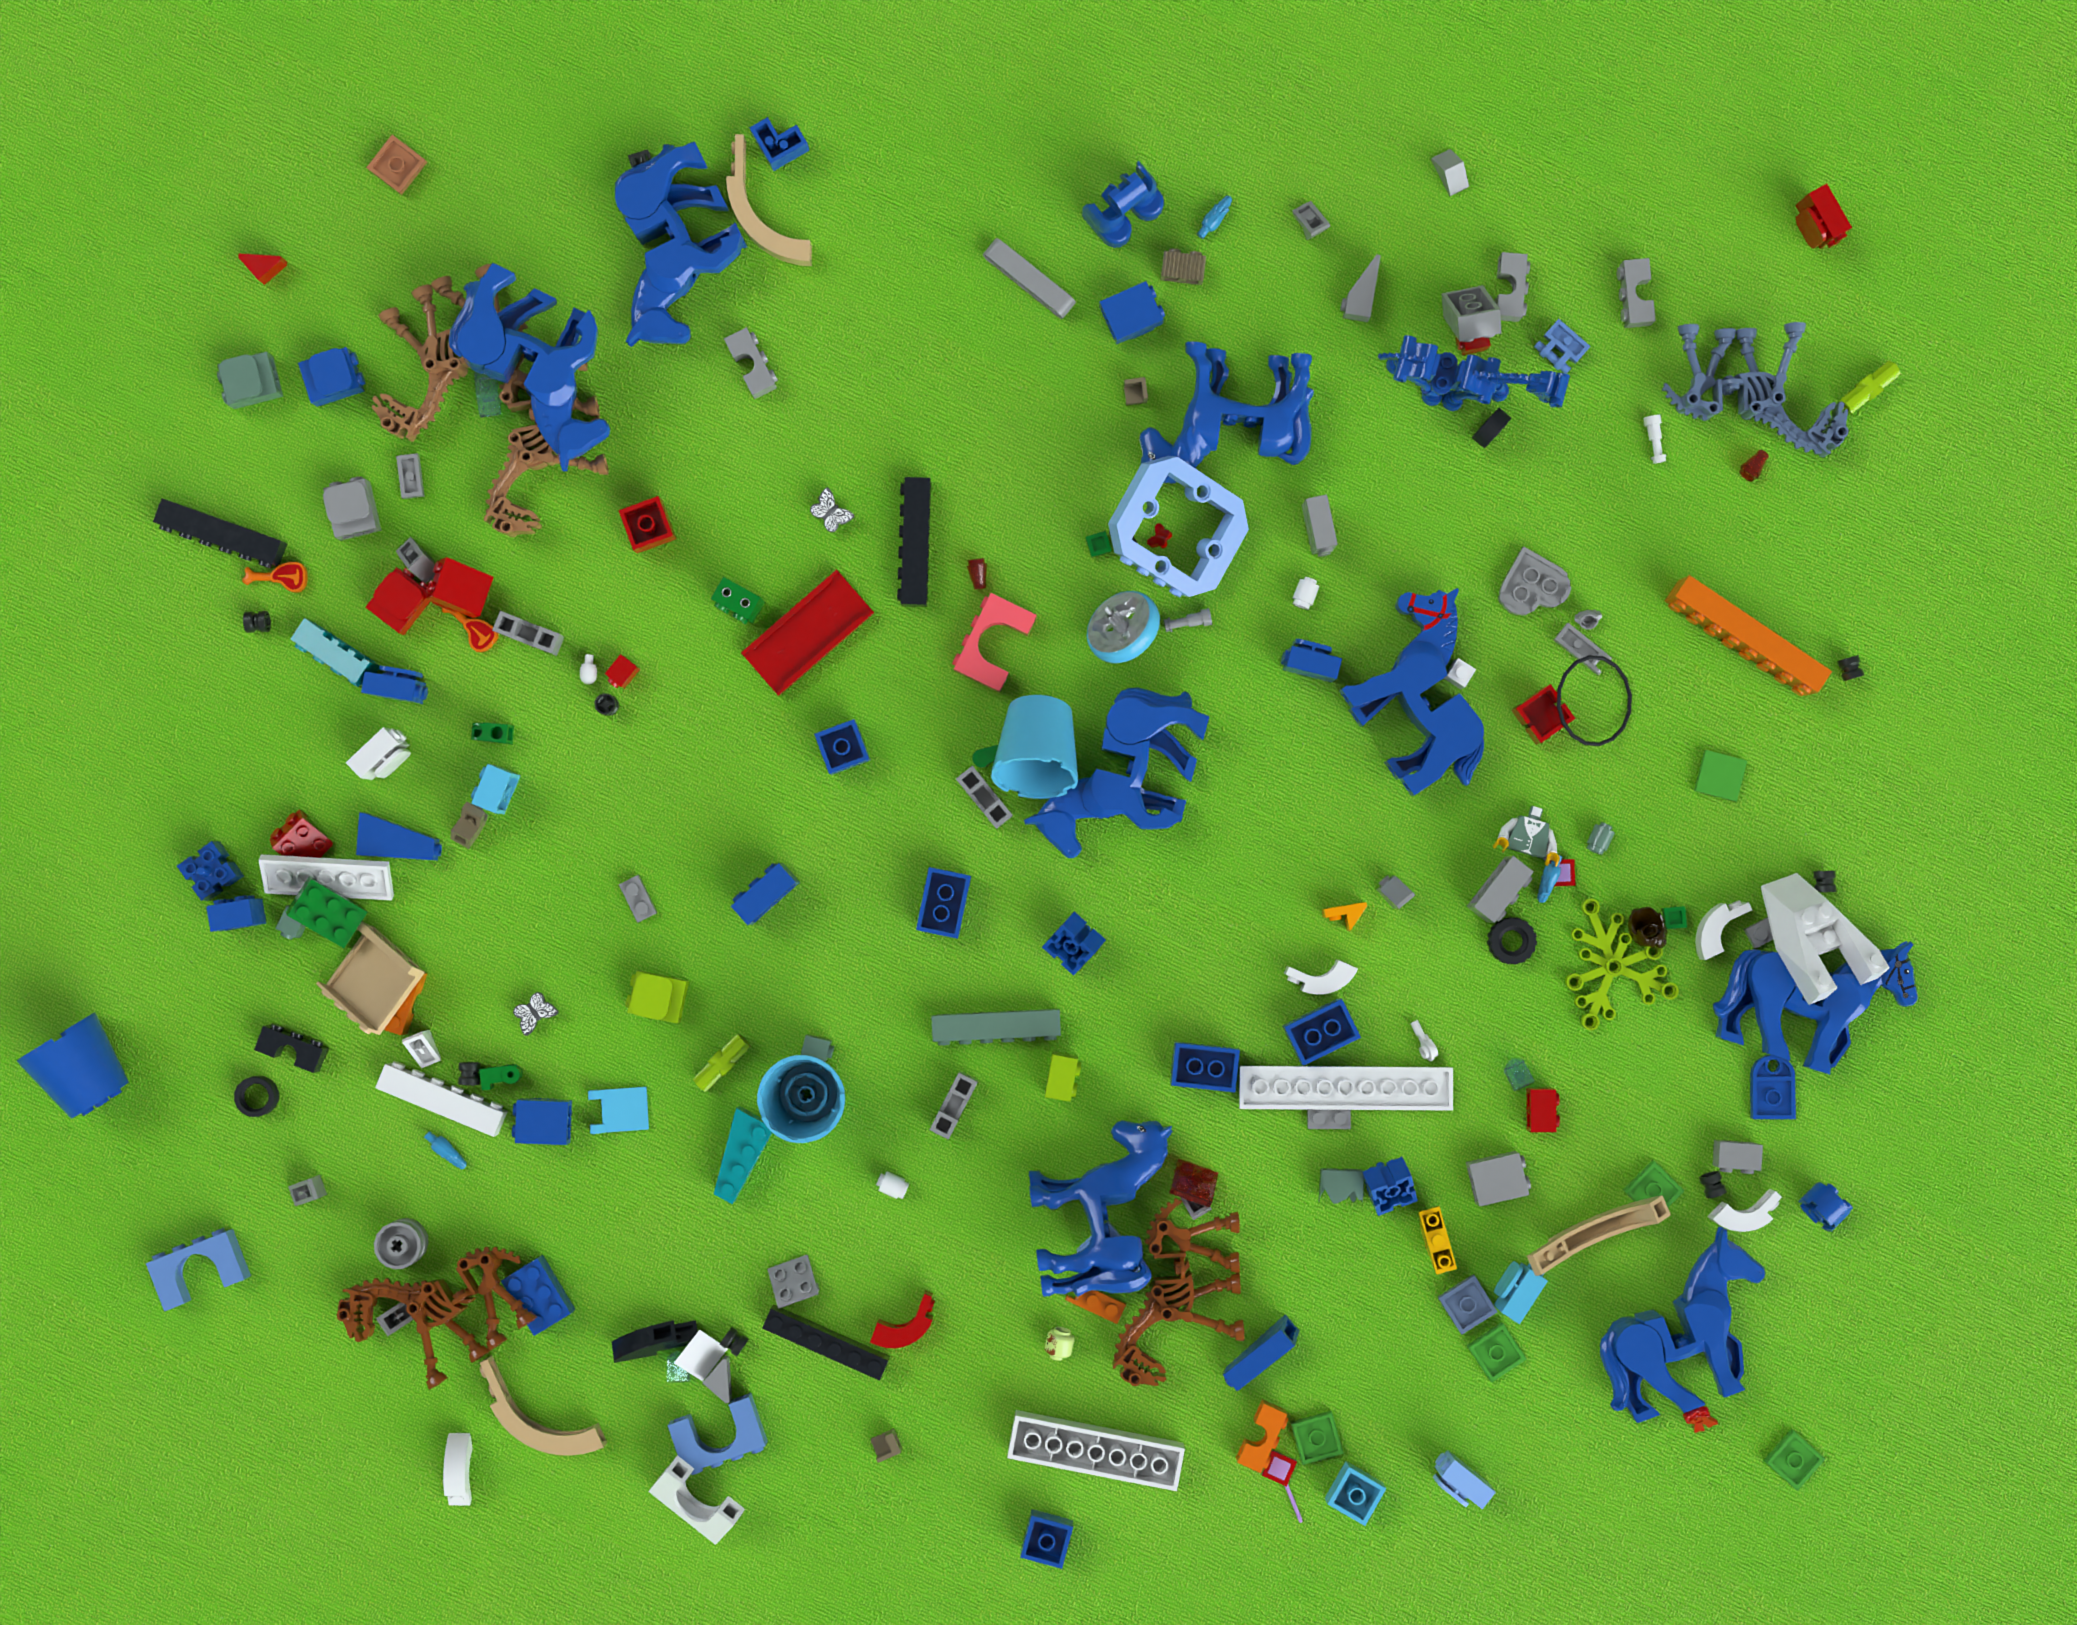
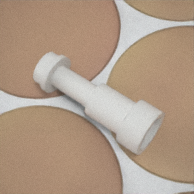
(1654, 432)

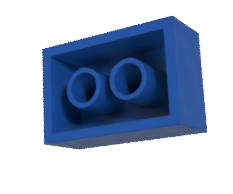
(764, 893)
(943, 902)
(1321, 1031)
(1204, 1066)
(540, 1293)

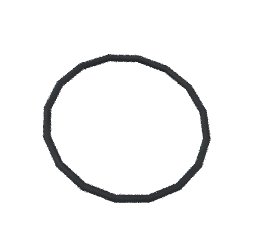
(1628, 703)

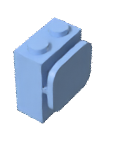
(1462, 1481)

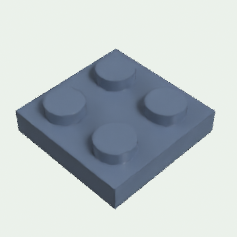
(1467, 1304)

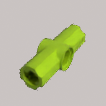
(1870, 386)
(721, 1062)

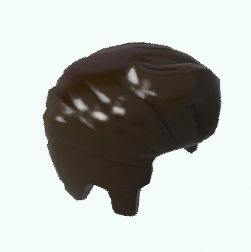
(1647, 927)

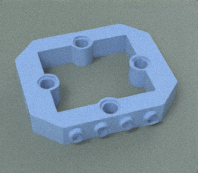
(1224, 541)

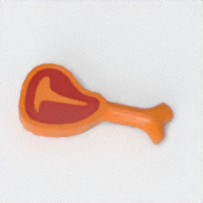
(290, 574)
(479, 631)

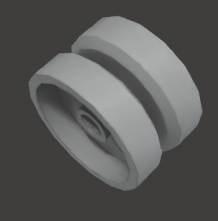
(388, 1246)

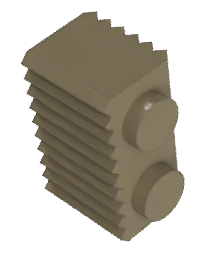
(1183, 267)

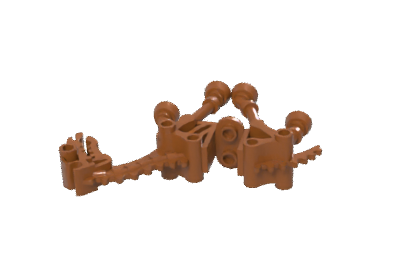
(438, 1302)
(1166, 1305)

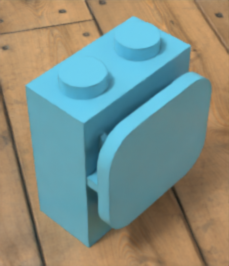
(1518, 1290)

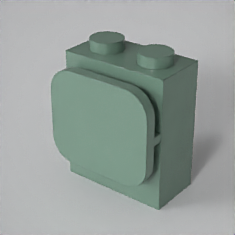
(249, 380)

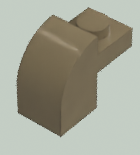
(469, 825)

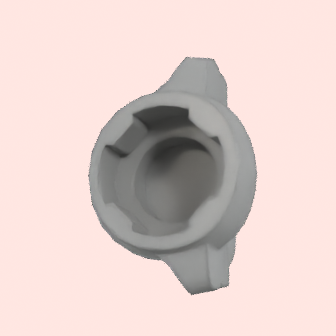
(1588, 619)

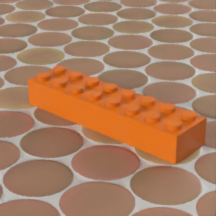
(1747, 636)

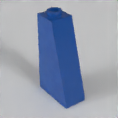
(389, 839)
(1262, 1353)

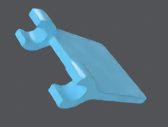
(621, 1109)

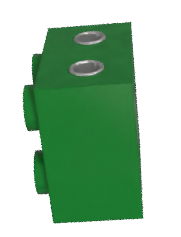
(737, 600)

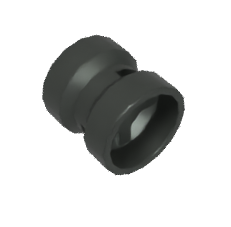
(256, 621)
(1850, 668)
(602, 704)
(1825, 881)
(469, 1073)
(1712, 1184)
(738, 1344)

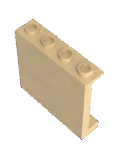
(372, 980)

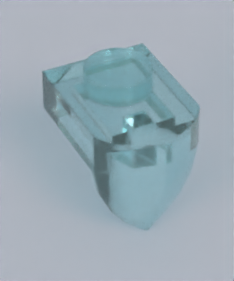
(1518, 1073)
(674, 1372)

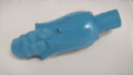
(1215, 216)
(1549, 878)
(445, 1150)

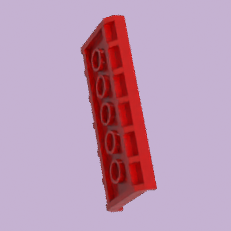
(807, 632)

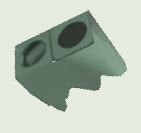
(1341, 1184)

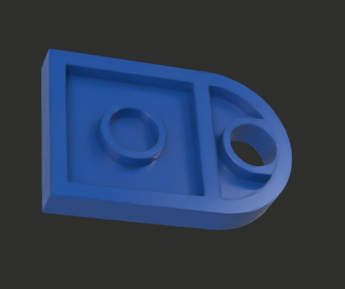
(1772, 1092)

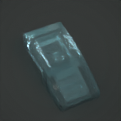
(487, 395)

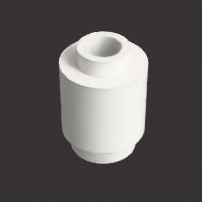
(1305, 593)
(892, 1185)

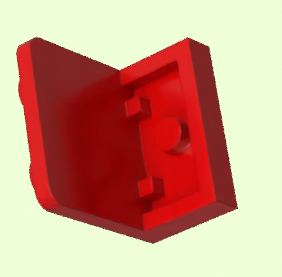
(299, 838)

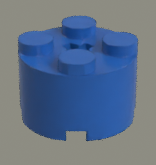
(1825, 1206)

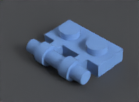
(1565, 341)

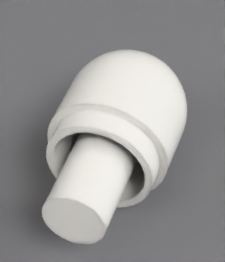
(588, 671)

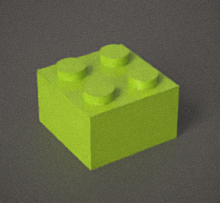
(1062, 1076)

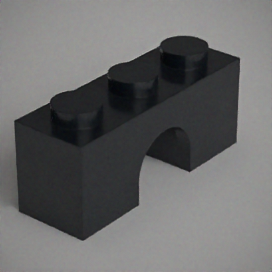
(309, 1053)

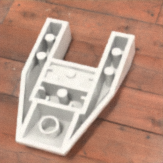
(1808, 926)

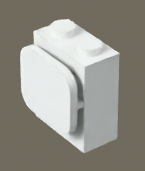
(380, 754)

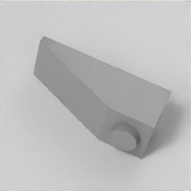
(1360, 298)

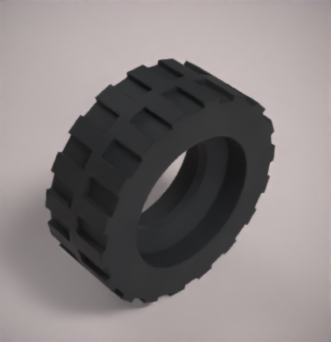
(1528, 940)

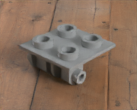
(793, 1281)

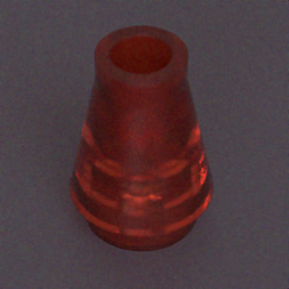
(1753, 467)
(977, 570)

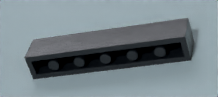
(219, 532)
(915, 546)
(826, 1342)

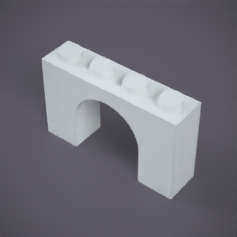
(708, 1520)

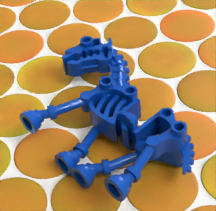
(1470, 379)

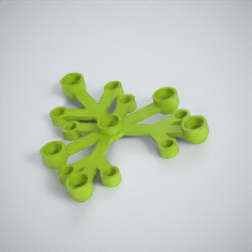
(1604, 943)

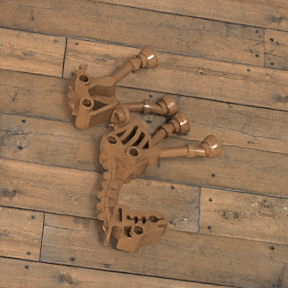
(435, 358)
(529, 452)

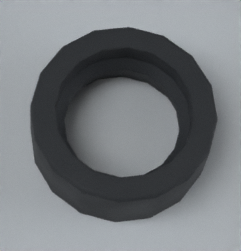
(1491, 427)
(239, 1096)

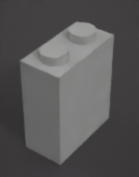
(1319, 525)
(1498, 1178)

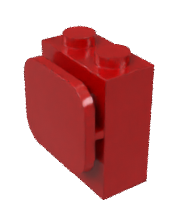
(1821, 218)
(459, 587)
(399, 600)

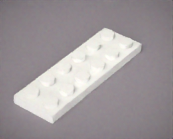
(348, 877)

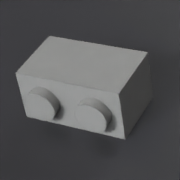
(1737, 1155)

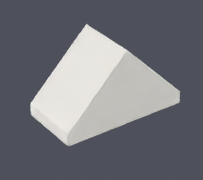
(422, 1048)

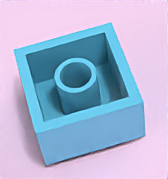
(494, 789)
(1355, 1493)

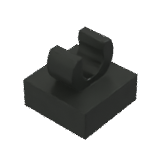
(639, 158)

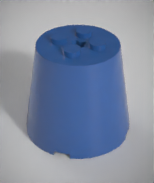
(77, 1068)

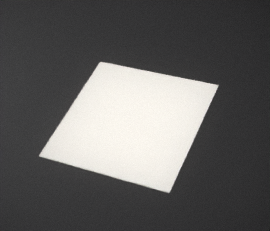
(700, 1355)

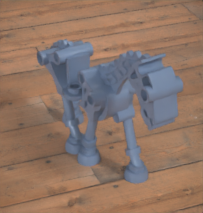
(1758, 392)

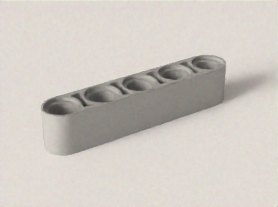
(1029, 278)

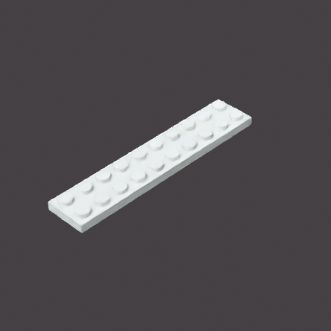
(1346, 1087)

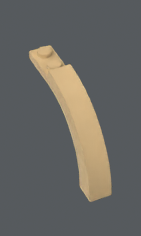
(779, 246)
(1595, 1229)
(529, 1431)

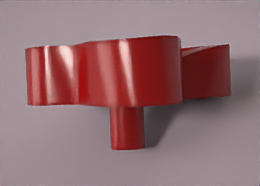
(1160, 538)

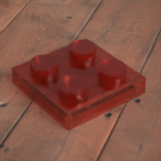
(1194, 1183)

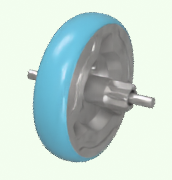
(1128, 636)

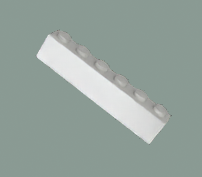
(441, 1099)

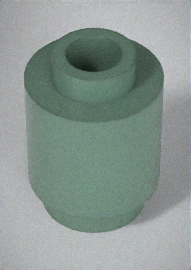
(1600, 838)

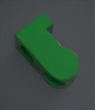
(493, 732)
(984, 756)
(506, 1073)

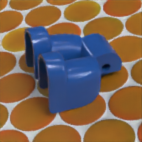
(1133, 194)

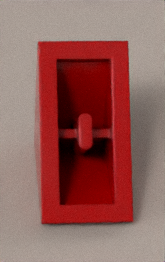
(263, 266)

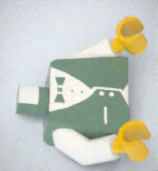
(1529, 836)

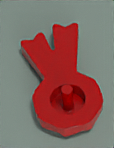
(1698, 1417)

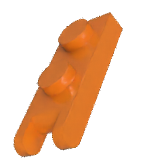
(1099, 1304)

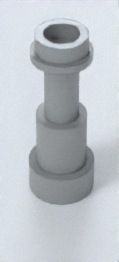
(1195, 619)

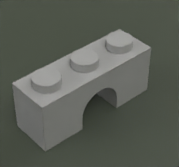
(1514, 269)
(1635, 310)
(743, 345)
(528, 633)
(984, 797)
(953, 1105)

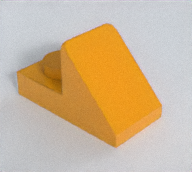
(1351, 912)

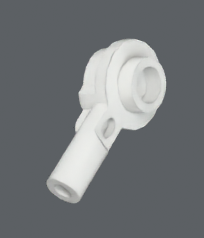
(1428, 1049)

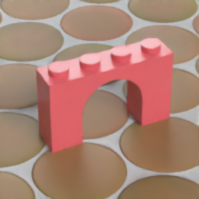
(995, 612)

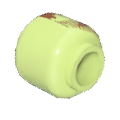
(1059, 1343)

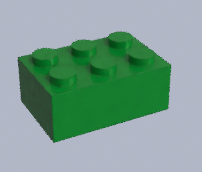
(326, 912)

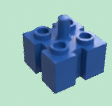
(210, 871)
(1074, 943)
(1389, 1185)

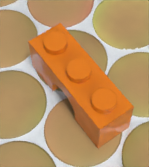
(403, 1017)
(1256, 1454)

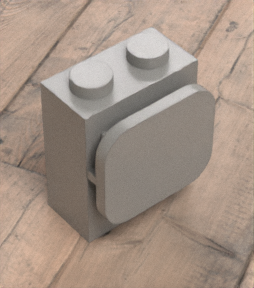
(351, 508)

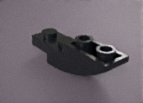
(653, 1338)

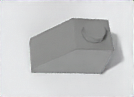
(417, 560)
(1394, 891)

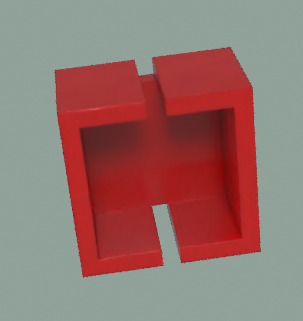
(1542, 714)

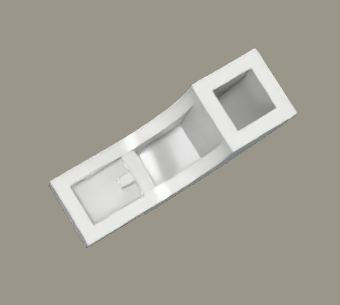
(1711, 926)
(1327, 983)
(1747, 1219)
(456, 1469)

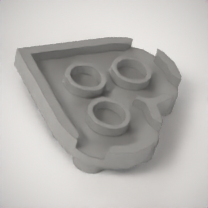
(1532, 584)

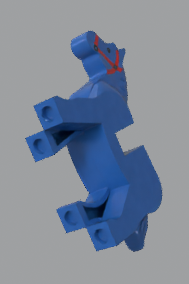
(1450, 729)

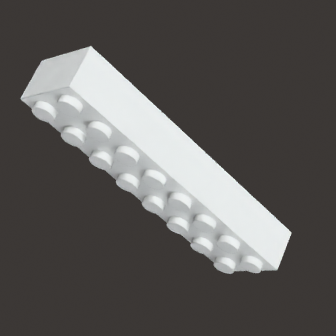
(1096, 1450)

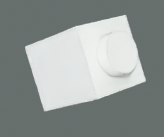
(1459, 673)

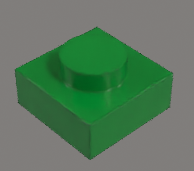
(1098, 544)
(1674, 917)

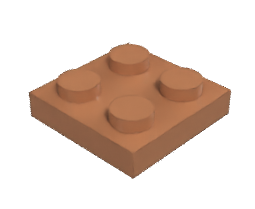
(396, 164)

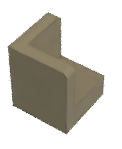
(1135, 391)
(886, 1445)

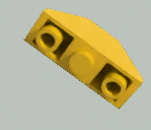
(1436, 1240)

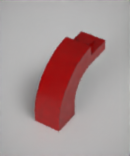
(902, 1335)

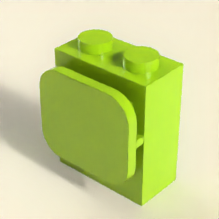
(657, 996)

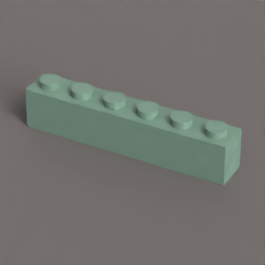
(996, 1025)

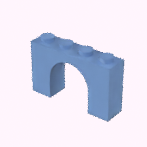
(168, 1269)
(749, 1437)

